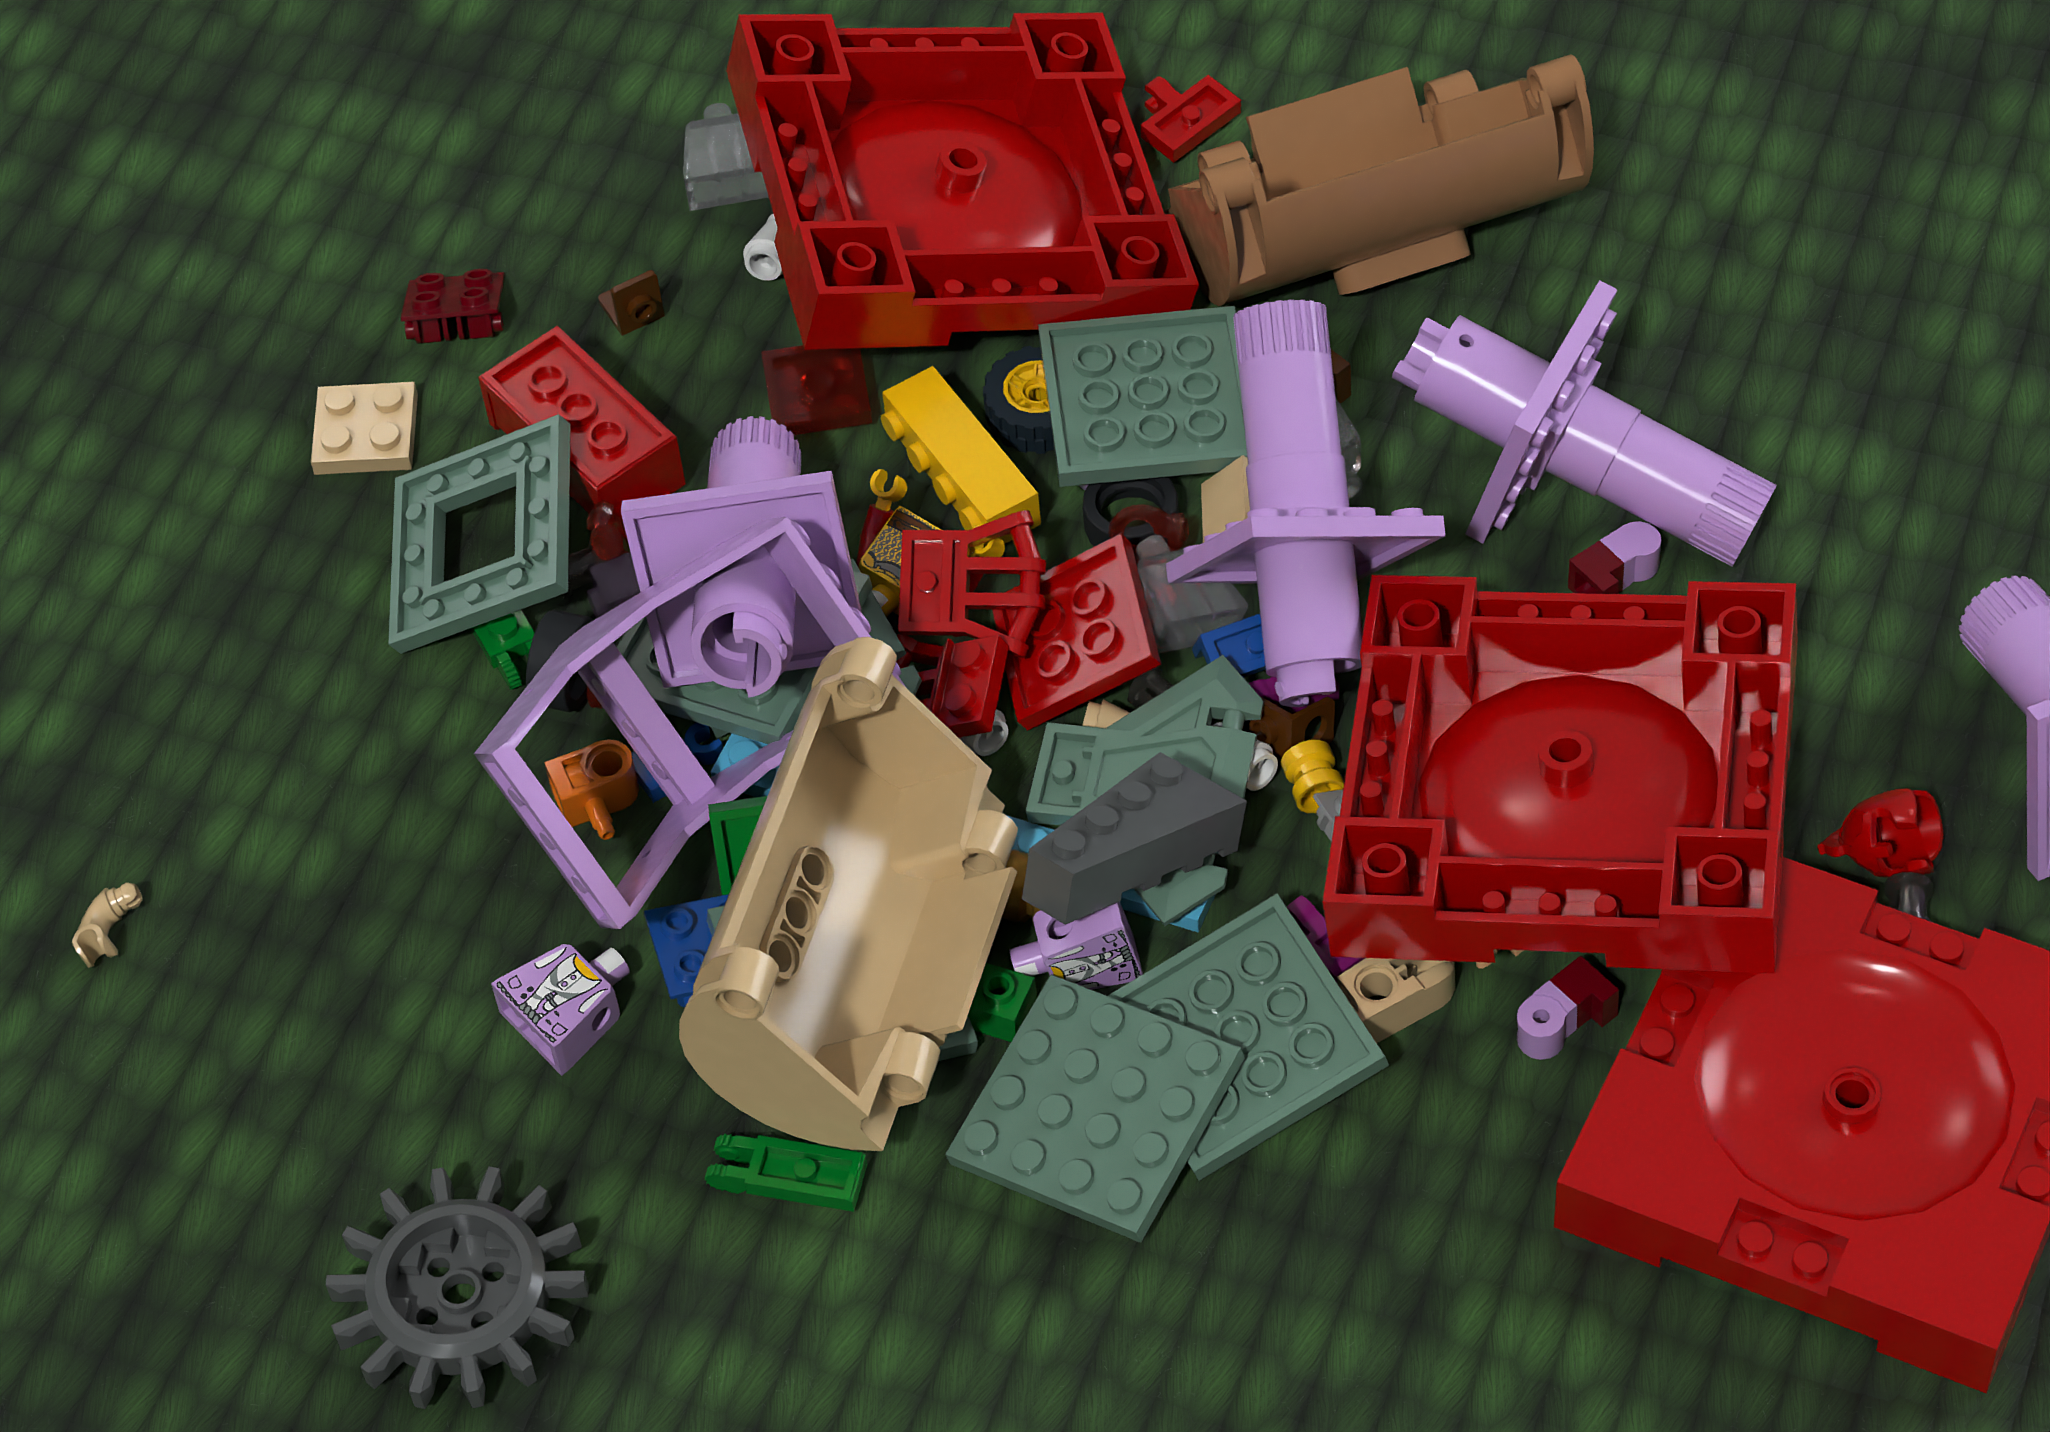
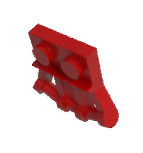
(937, 581)
(963, 684)

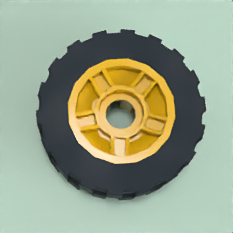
(1018, 402)

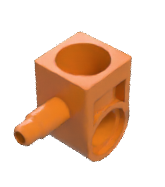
(594, 784)

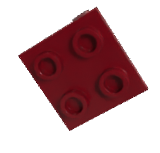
(470, 295)

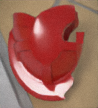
(1890, 833)

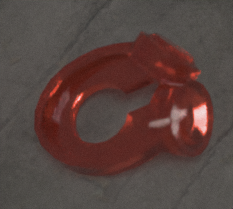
(1172, 527)
(606, 531)

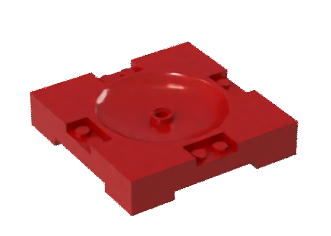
(952, 177)
(1567, 775)
(1888, 1217)

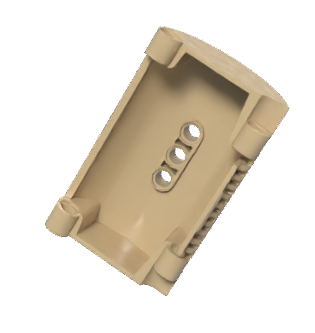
(853, 914)

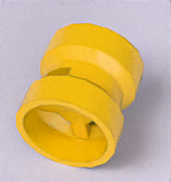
(1311, 770)

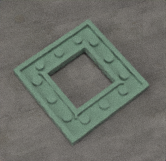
(420, 601)

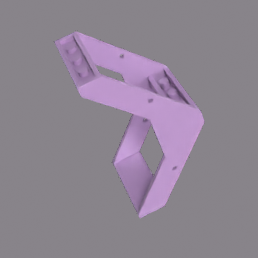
(646, 726)

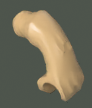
(106, 909)

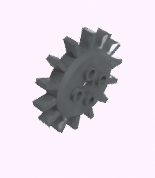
(472, 1242)

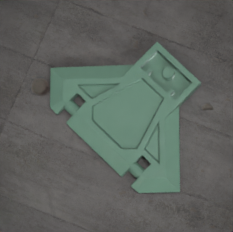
(1087, 761)

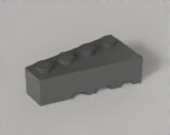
(1130, 838)

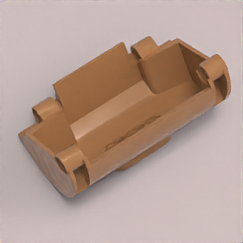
(1378, 182)

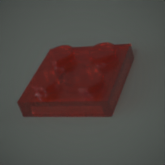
(816, 388)

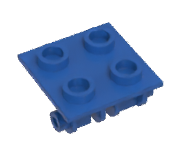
(681, 942)

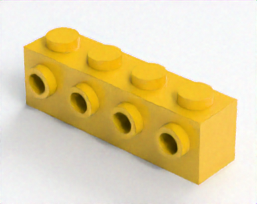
(956, 452)

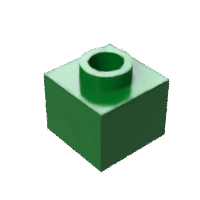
(1001, 1002)

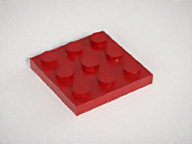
(1085, 638)

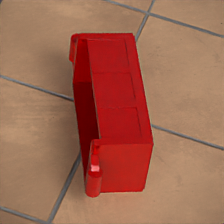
(614, 440)

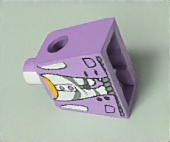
(1087, 952)
(562, 1002)

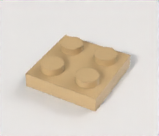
(364, 428)

